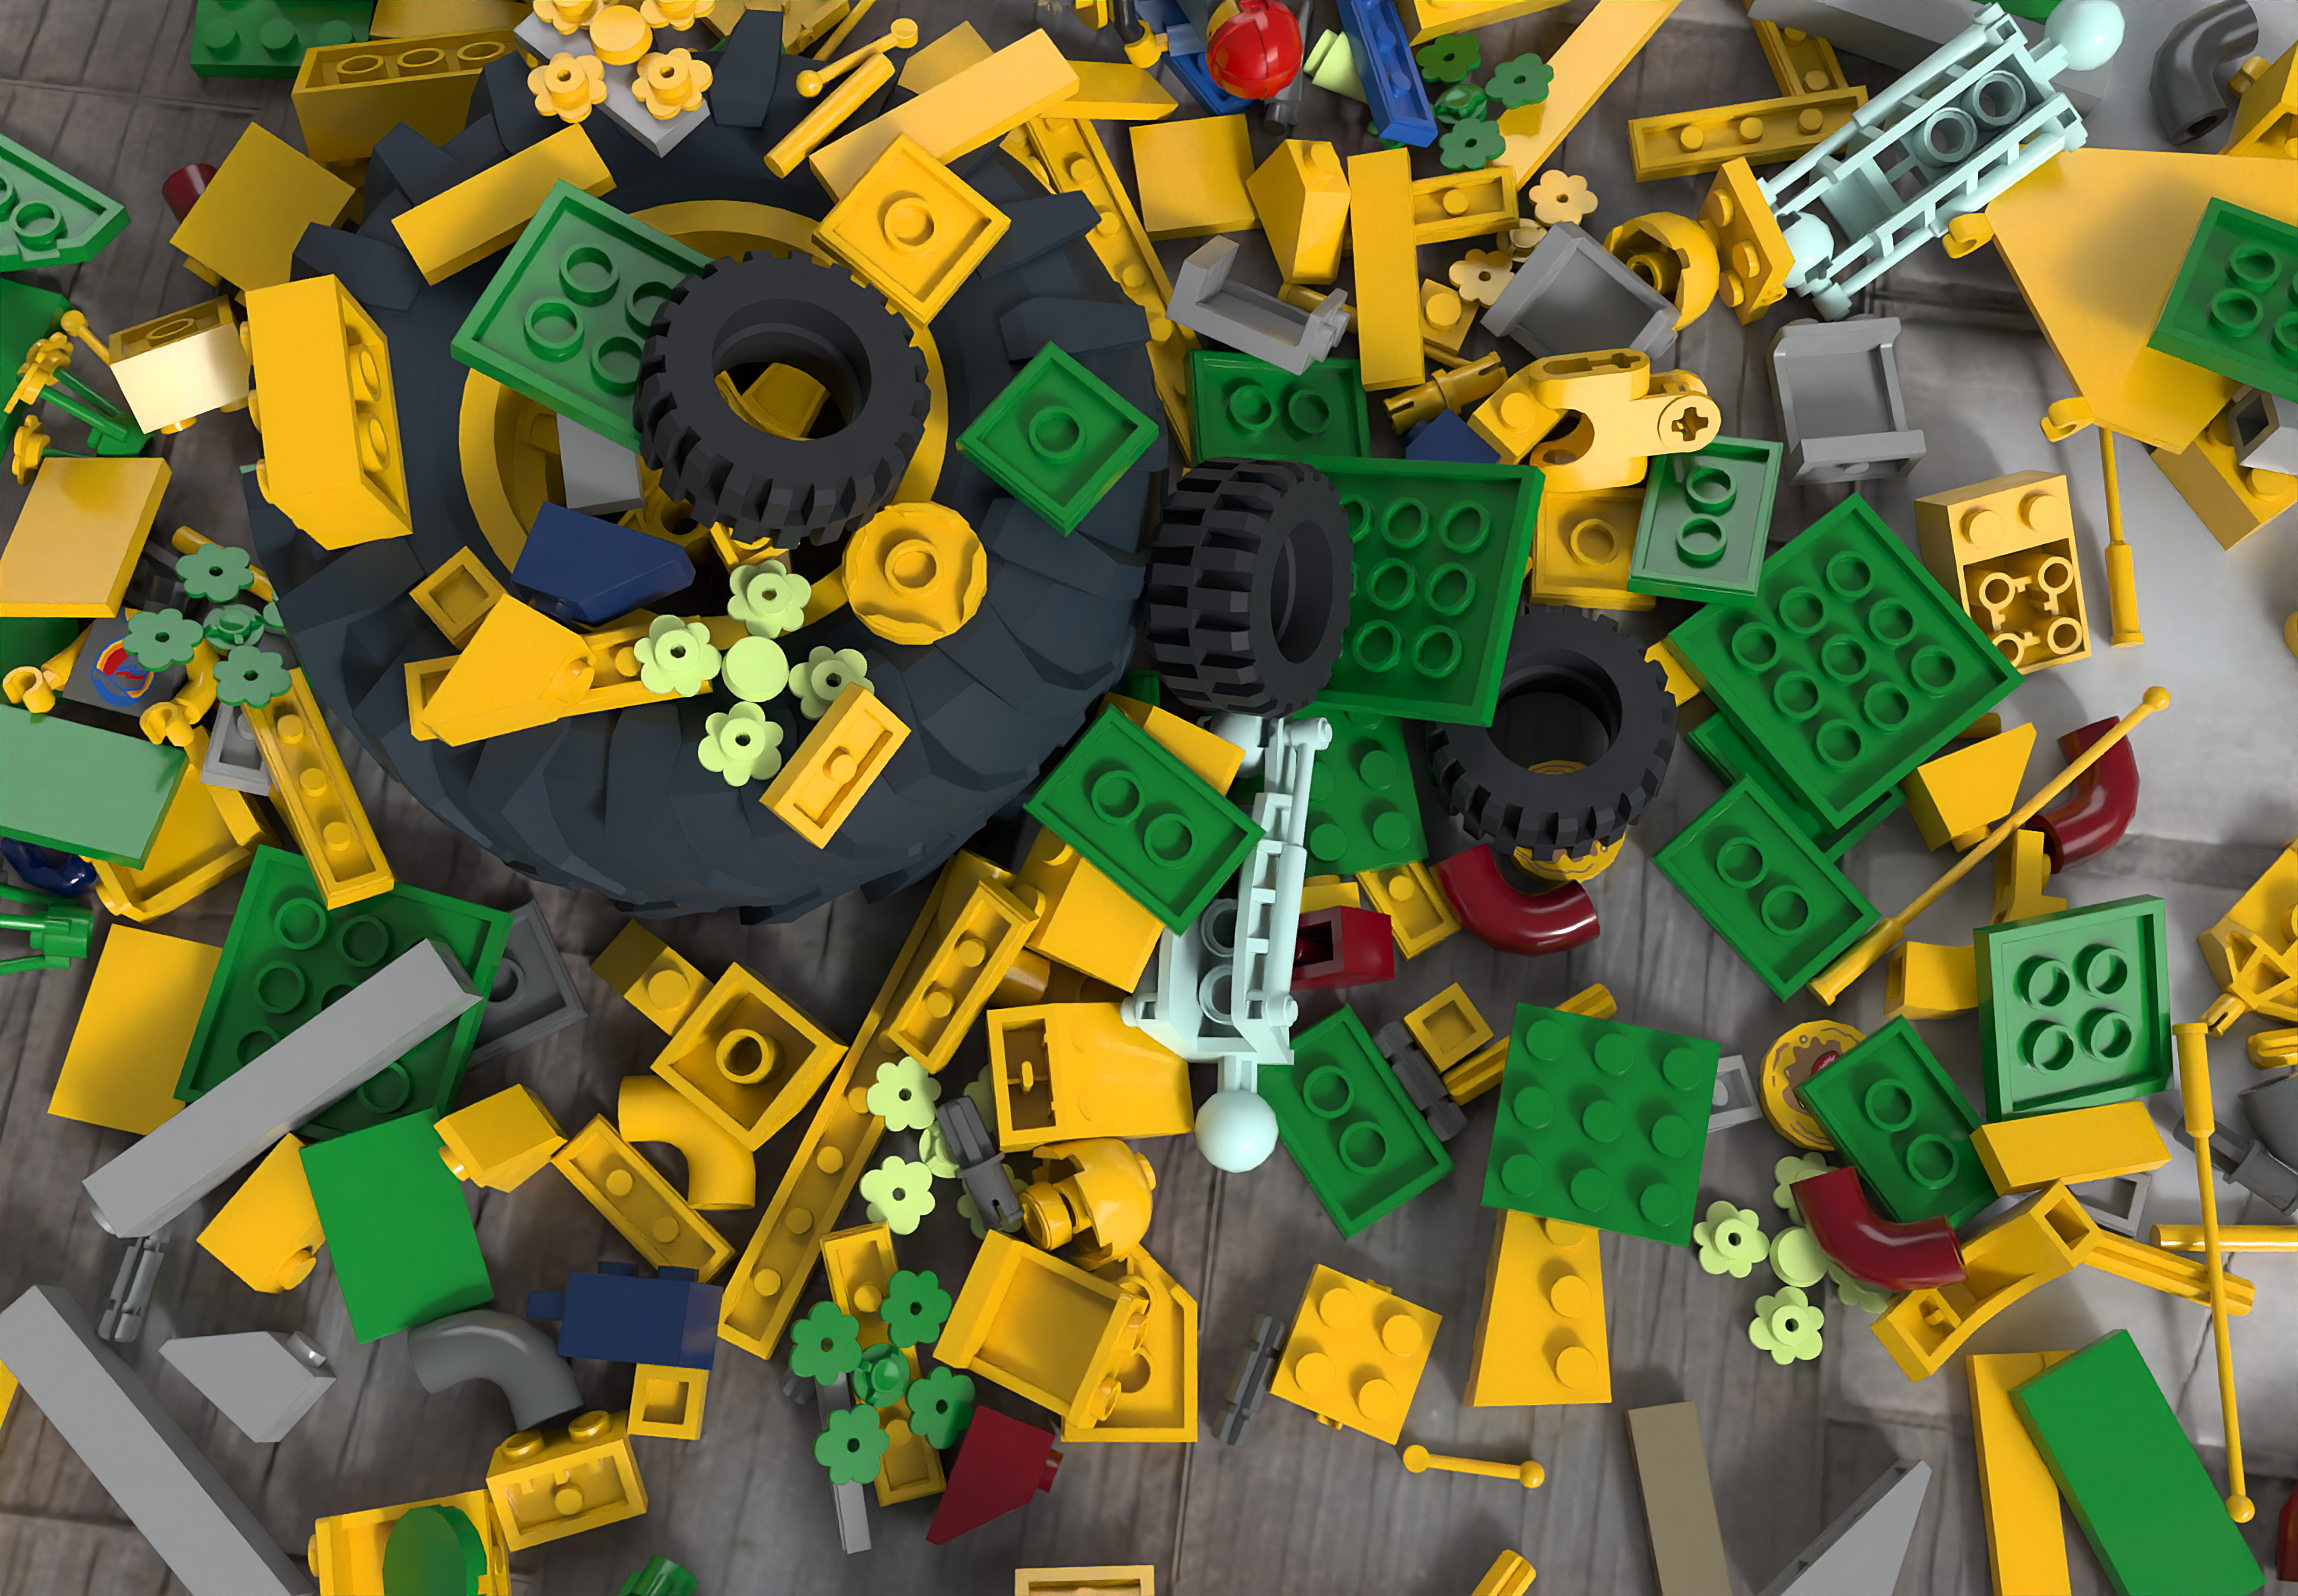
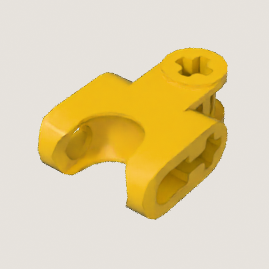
(1622, 419)

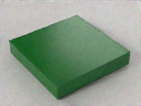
(1057, 438)

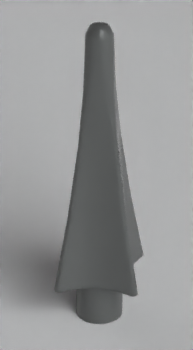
(1285, 105)

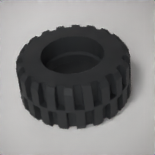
(795, 318)
(1249, 586)
(1572, 809)

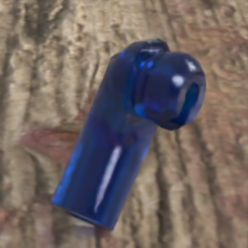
(40, 871)

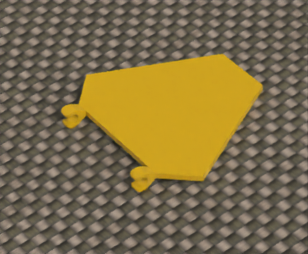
(2095, 257)

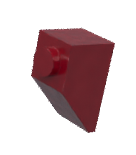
(1342, 949)
(994, 1473)

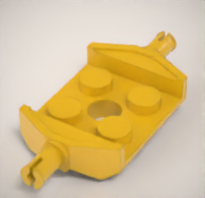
(2257, 950)

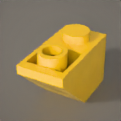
(501, 1139)

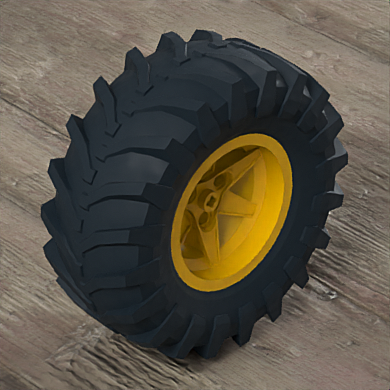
(621, 791)

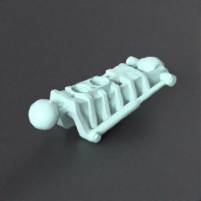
(2027, 112)
(1230, 997)

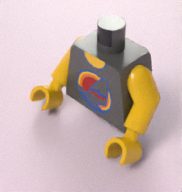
(104, 675)

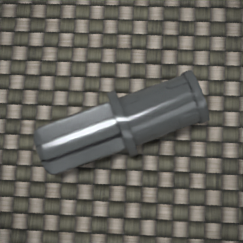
(978, 1161)
(2247, 1165)

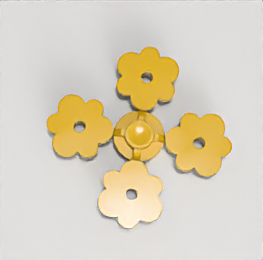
(620, 38)
(1556, 200)

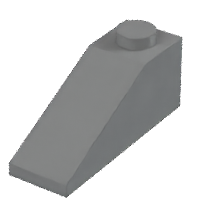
(1864, 1544)

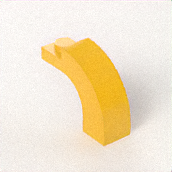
(1941, 980)
(2004, 1262)

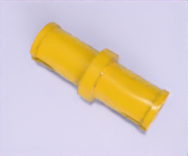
(1445, 391)

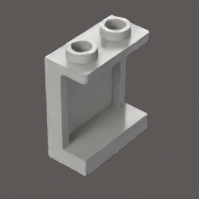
(1581, 300)
(1249, 318)
(1840, 401)

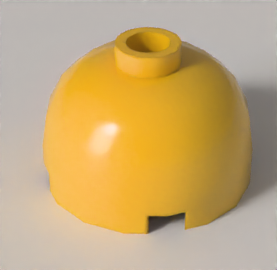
(1672, 258)
(1103, 1192)

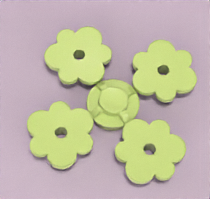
(750, 669)
(933, 1149)
(1792, 1259)

